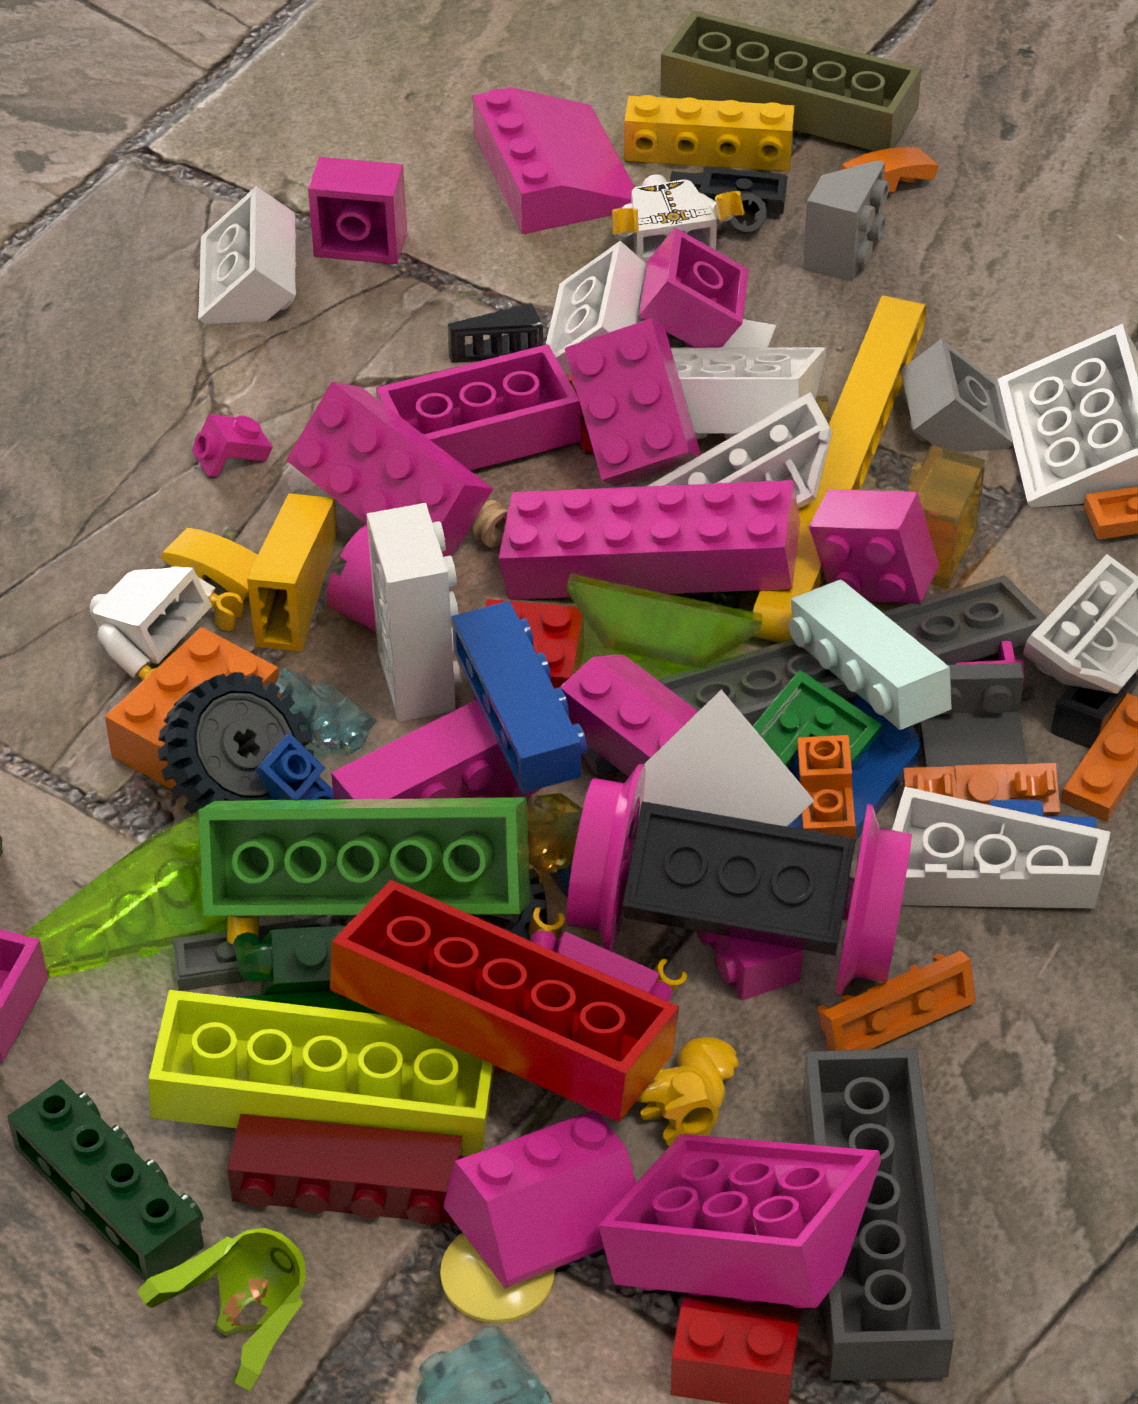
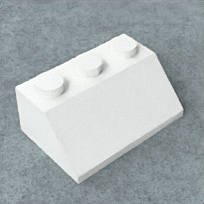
(248, 262)
(597, 300)

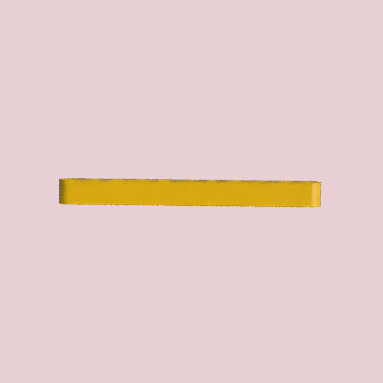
(856, 433)

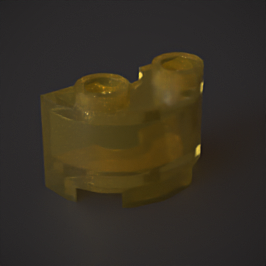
(552, 832)

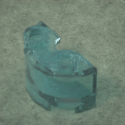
(329, 713)
(481, 1372)

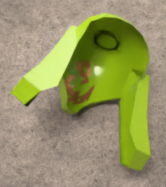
(250, 1267)

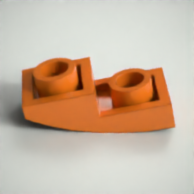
(900, 164)
(827, 777)

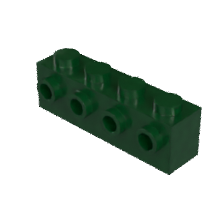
(107, 1180)

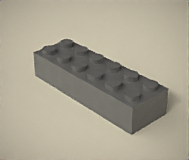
(892, 1301)

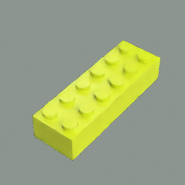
(312, 1065)

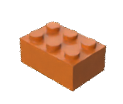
(139, 717)

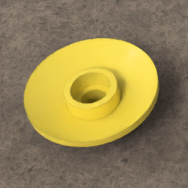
(480, 1295)

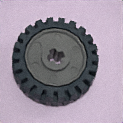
(221, 737)

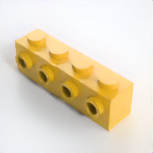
(708, 133)

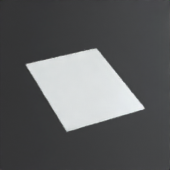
(724, 769)

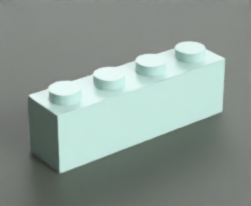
(871, 654)

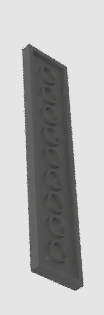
(952, 626)

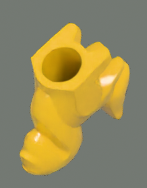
(693, 1090)

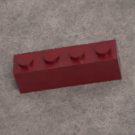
(342, 1168)

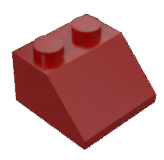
(735, 1350)

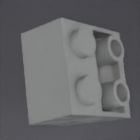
(845, 219)

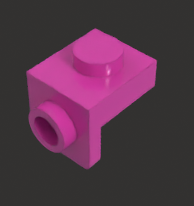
(229, 437)

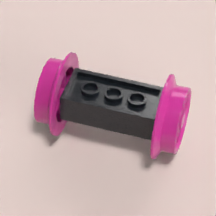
(736, 878)

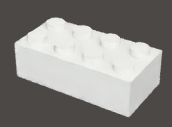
(414, 610)

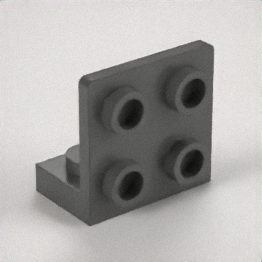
(982, 721)

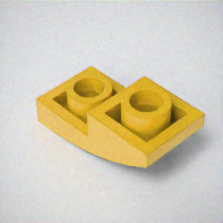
(212, 557)

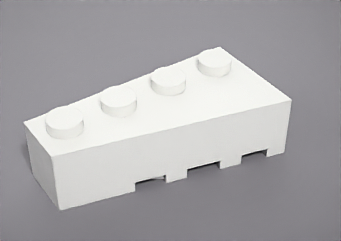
(996, 856)

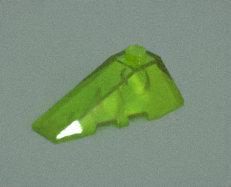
(131, 905)

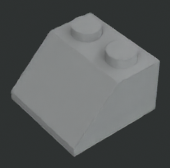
(954, 402)

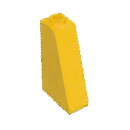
(291, 571)

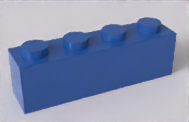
(517, 696)

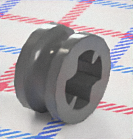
(760, 215)

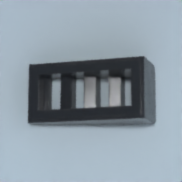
(520, 324)
(1085, 712)

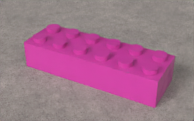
(652, 538)

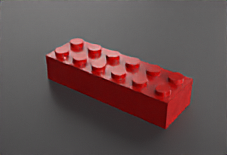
(504, 999)

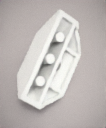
(778, 448)
(1092, 632)

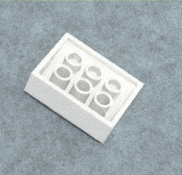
(743, 385)
(1076, 420)

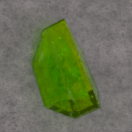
(660, 624)

